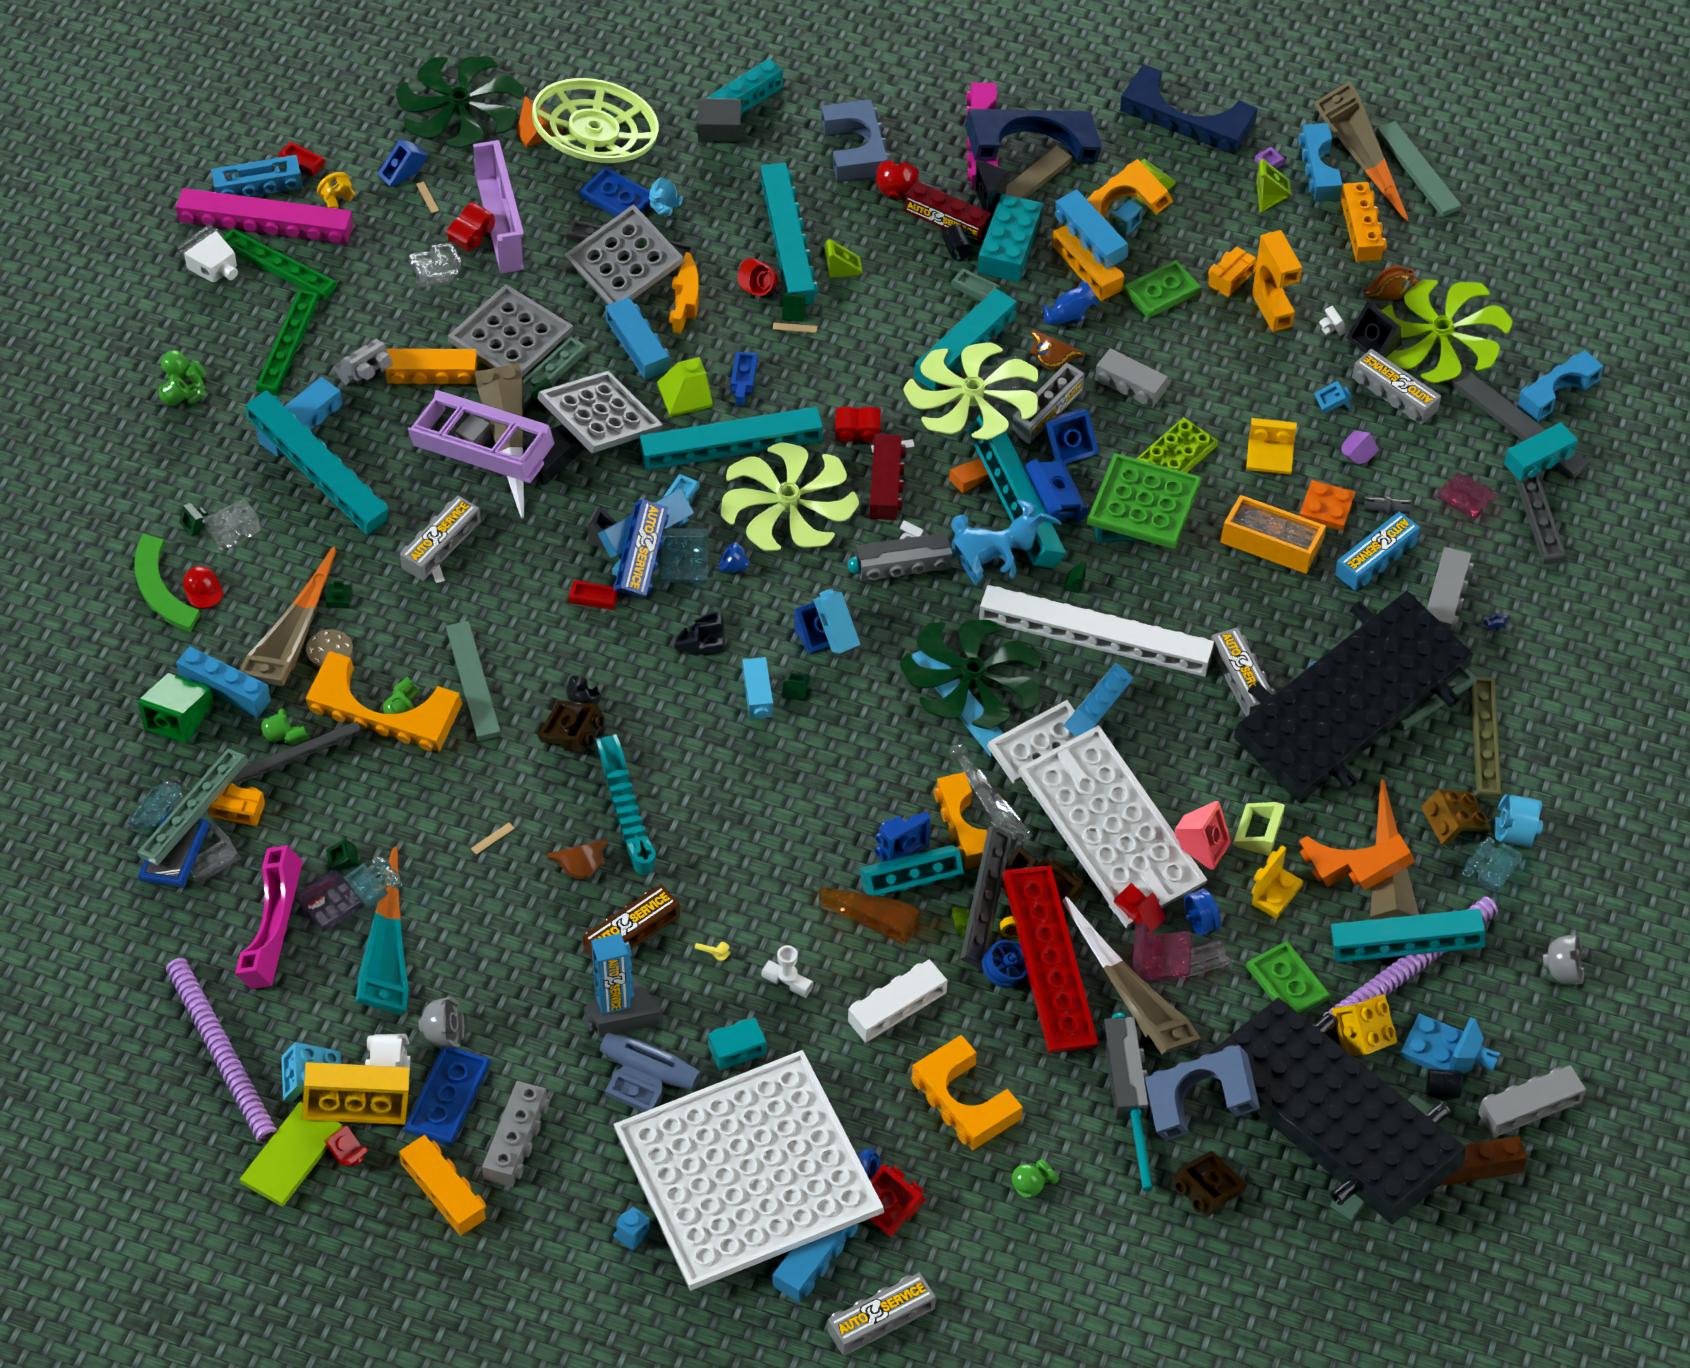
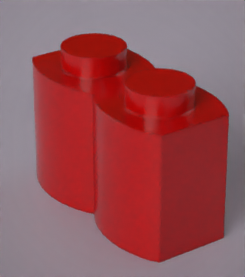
(471, 226)
(857, 424)

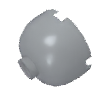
(1565, 960)
(442, 1023)

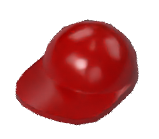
(757, 277)
(202, 587)

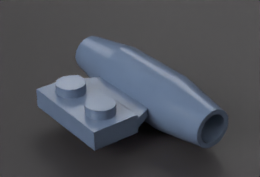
(644, 1071)

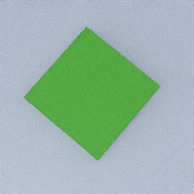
(1144, 501)

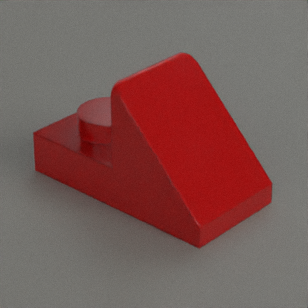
(1140, 908)

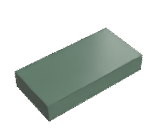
(973, 284)

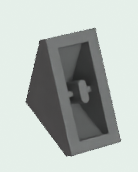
(598, 522)

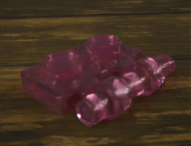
(1463, 499)

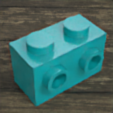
(736, 1043)

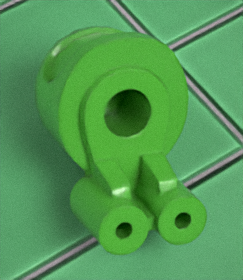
(176, 363)
(176, 391)
(401, 697)
(279, 728)
(1030, 1179)

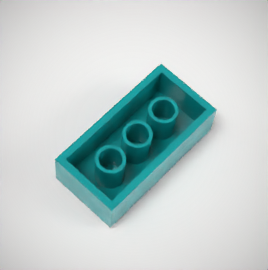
(1010, 238)

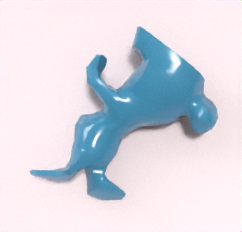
(982, 545)

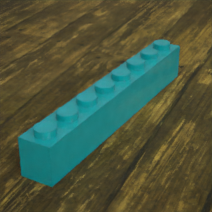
(787, 232)
(730, 438)
(317, 462)
(1014, 484)

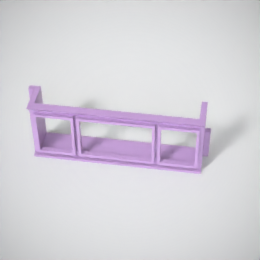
(499, 199)
(492, 459)

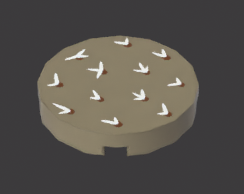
(326, 641)

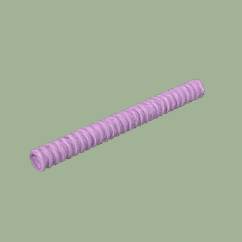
(1406, 966)
(221, 1050)

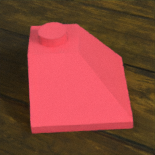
(1204, 834)

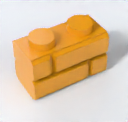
(1231, 271)
(238, 805)

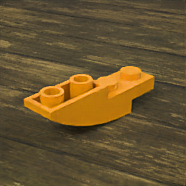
(686, 294)

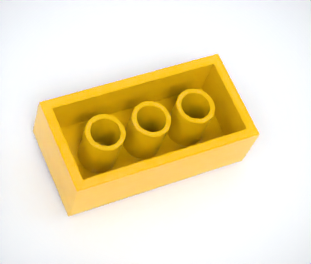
(355, 1093)

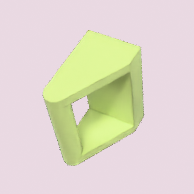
(1262, 845)

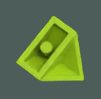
(1271, 186)
(841, 261)

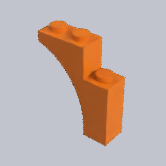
(1363, 866)

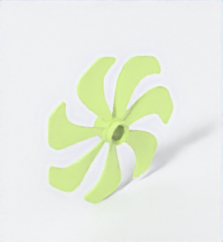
(972, 391)
(787, 497)

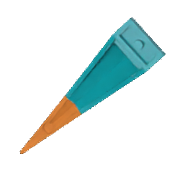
(383, 972)

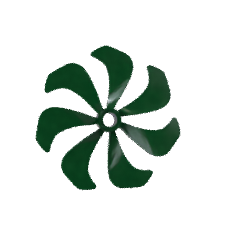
(458, 100)
(970, 672)

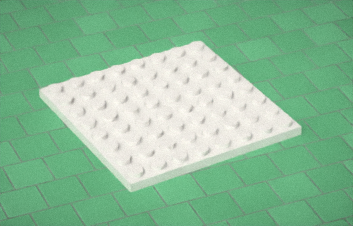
(747, 1169)

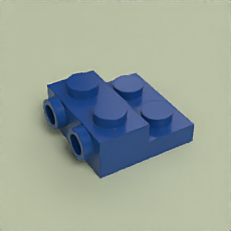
(902, 838)

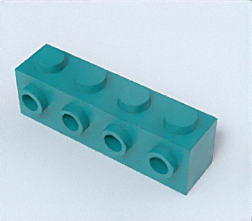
(753, 85)
(911, 871)

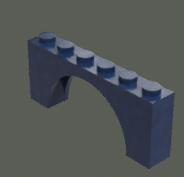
(1071, 128)
(1221, 131)

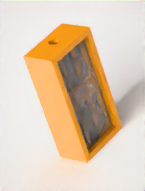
(1273, 534)

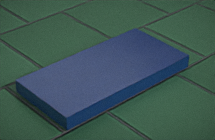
(447, 1095)

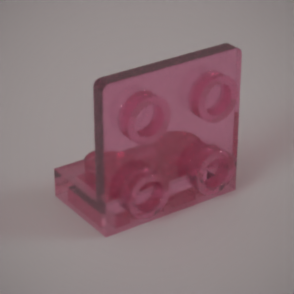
(1161, 955)

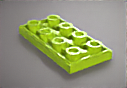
(1180, 447)
(288, 1157)

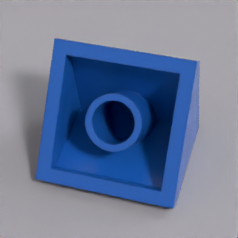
(809, 628)

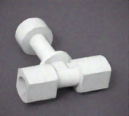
(787, 973)

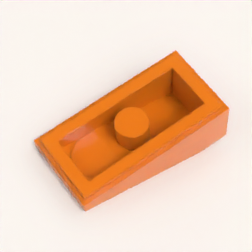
(968, 475)

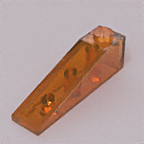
(879, 914)

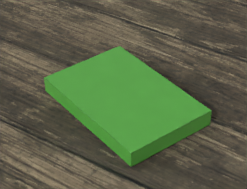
(1162, 289)
(1288, 977)

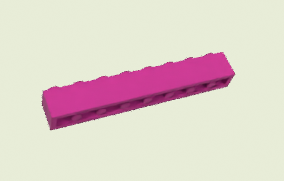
(264, 216)

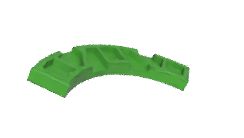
(153, 589)

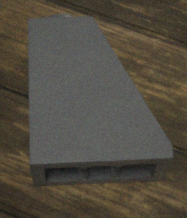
(642, 1014)

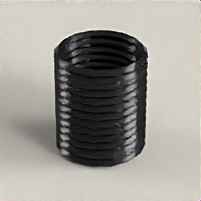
(957, 242)
(1444, 1082)

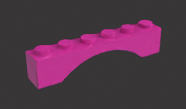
(980, 97)
(260, 959)

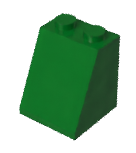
(175, 707)

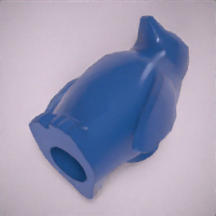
(1071, 305)

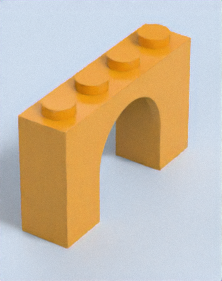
(1132, 181)
(1275, 269)
(972, 1123)

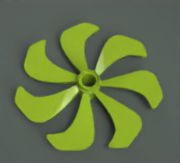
(1443, 330)

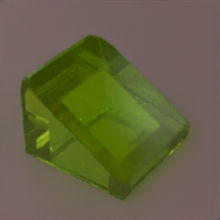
(960, 919)

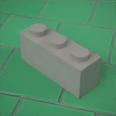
(1131, 378)

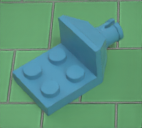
(1446, 1047)

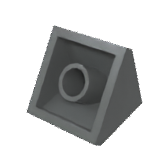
(719, 119)

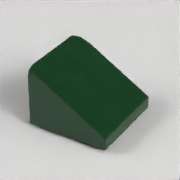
(793, 307)
(543, 385)
(1075, 578)
(795, 686)
(342, 855)

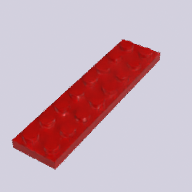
(1050, 959)

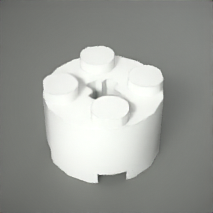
(388, 1050)

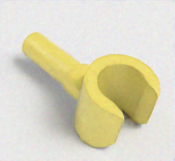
(720, 952)

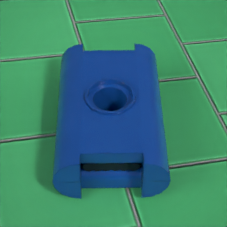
(1056, 489)

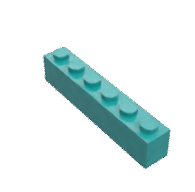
(975, 328)
(1408, 935)

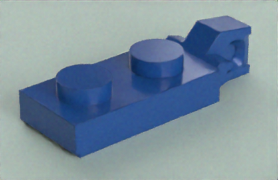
(743, 376)

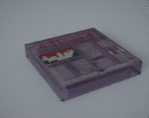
(329, 900)

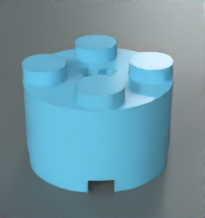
(1518, 820)

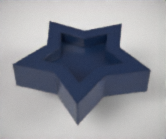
(1496, 621)

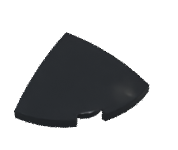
(704, 636)

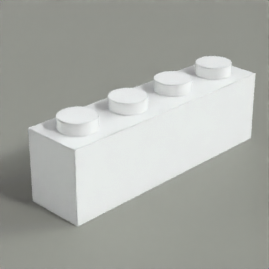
(897, 1000)

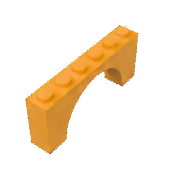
(422, 726)

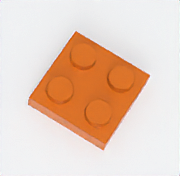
(1327, 505)

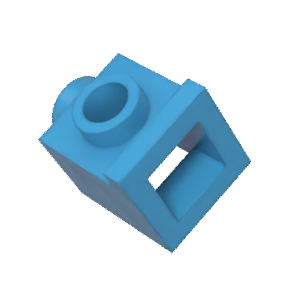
(1126, 217)
(629, 1226)

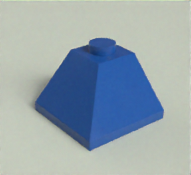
(1072, 436)

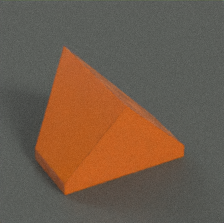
(526, 130)

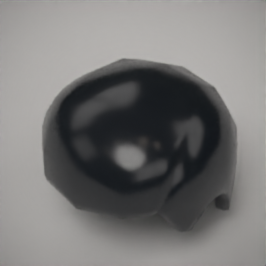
(578, 691)

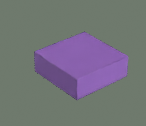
(1272, 157)

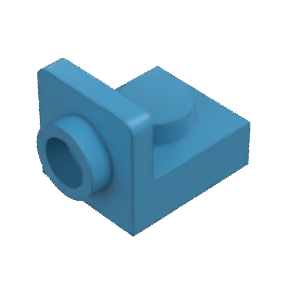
(1333, 397)

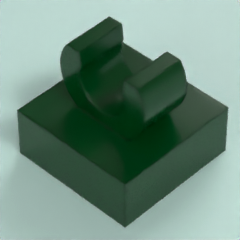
(192, 519)
(339, 595)

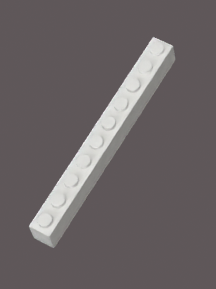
(1096, 630)

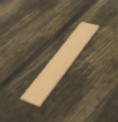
(427, 197)
(794, 327)
(492, 838)

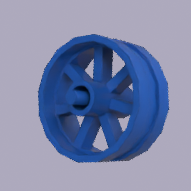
(1202, 912)
(1005, 964)

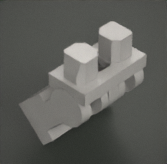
(363, 362)

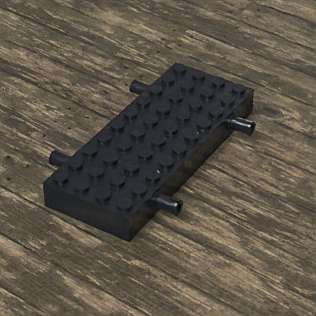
(1352, 696)
(1344, 1113)

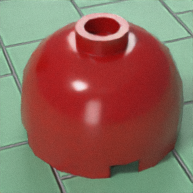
(896, 179)

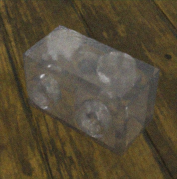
(232, 524)

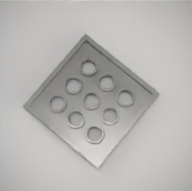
(614, 231)
(510, 322)
(599, 411)

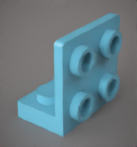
(294, 1066)

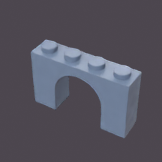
(861, 119)
(1170, 1086)

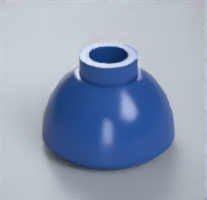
(733, 559)
(870, 1161)

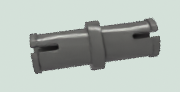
(1387, 505)

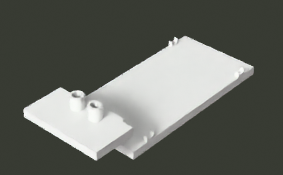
(1098, 808)

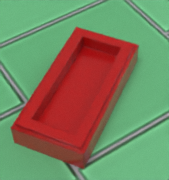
(307, 160)
(593, 595)

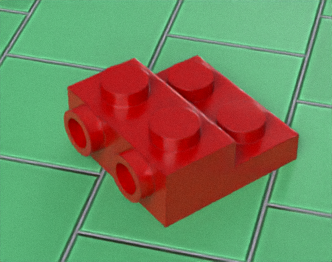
(897, 1198)

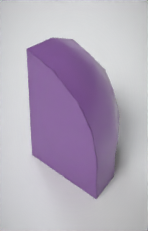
(1359, 447)

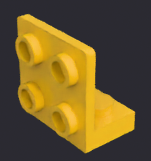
(1271, 446)
(1274, 885)
(1365, 1026)

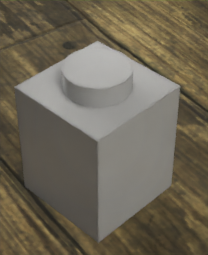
(474, 430)

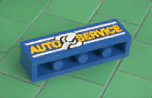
(641, 548)

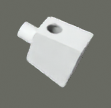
(212, 259)

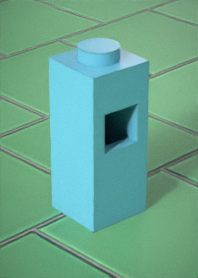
(836, 621)
(757, 688)

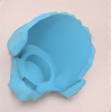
(664, 197)

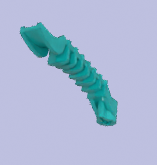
(625, 804)

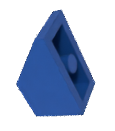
(402, 162)

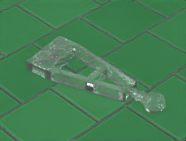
(996, 806)
(215, 857)

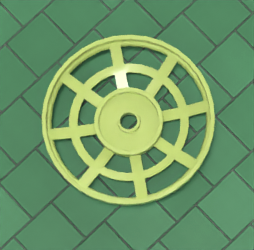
(594, 126)

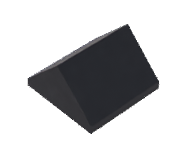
(989, 185)
(1375, 331)

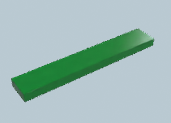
(279, 264)
(288, 342)

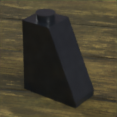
(560, 455)

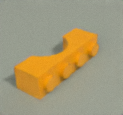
(955, 796)

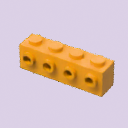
(1363, 222)

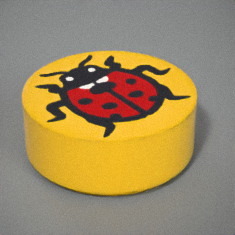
(1008, 927)

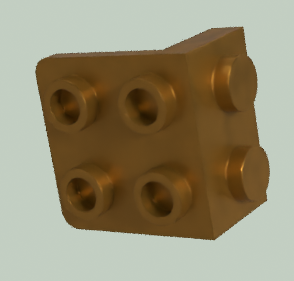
(1452, 812)

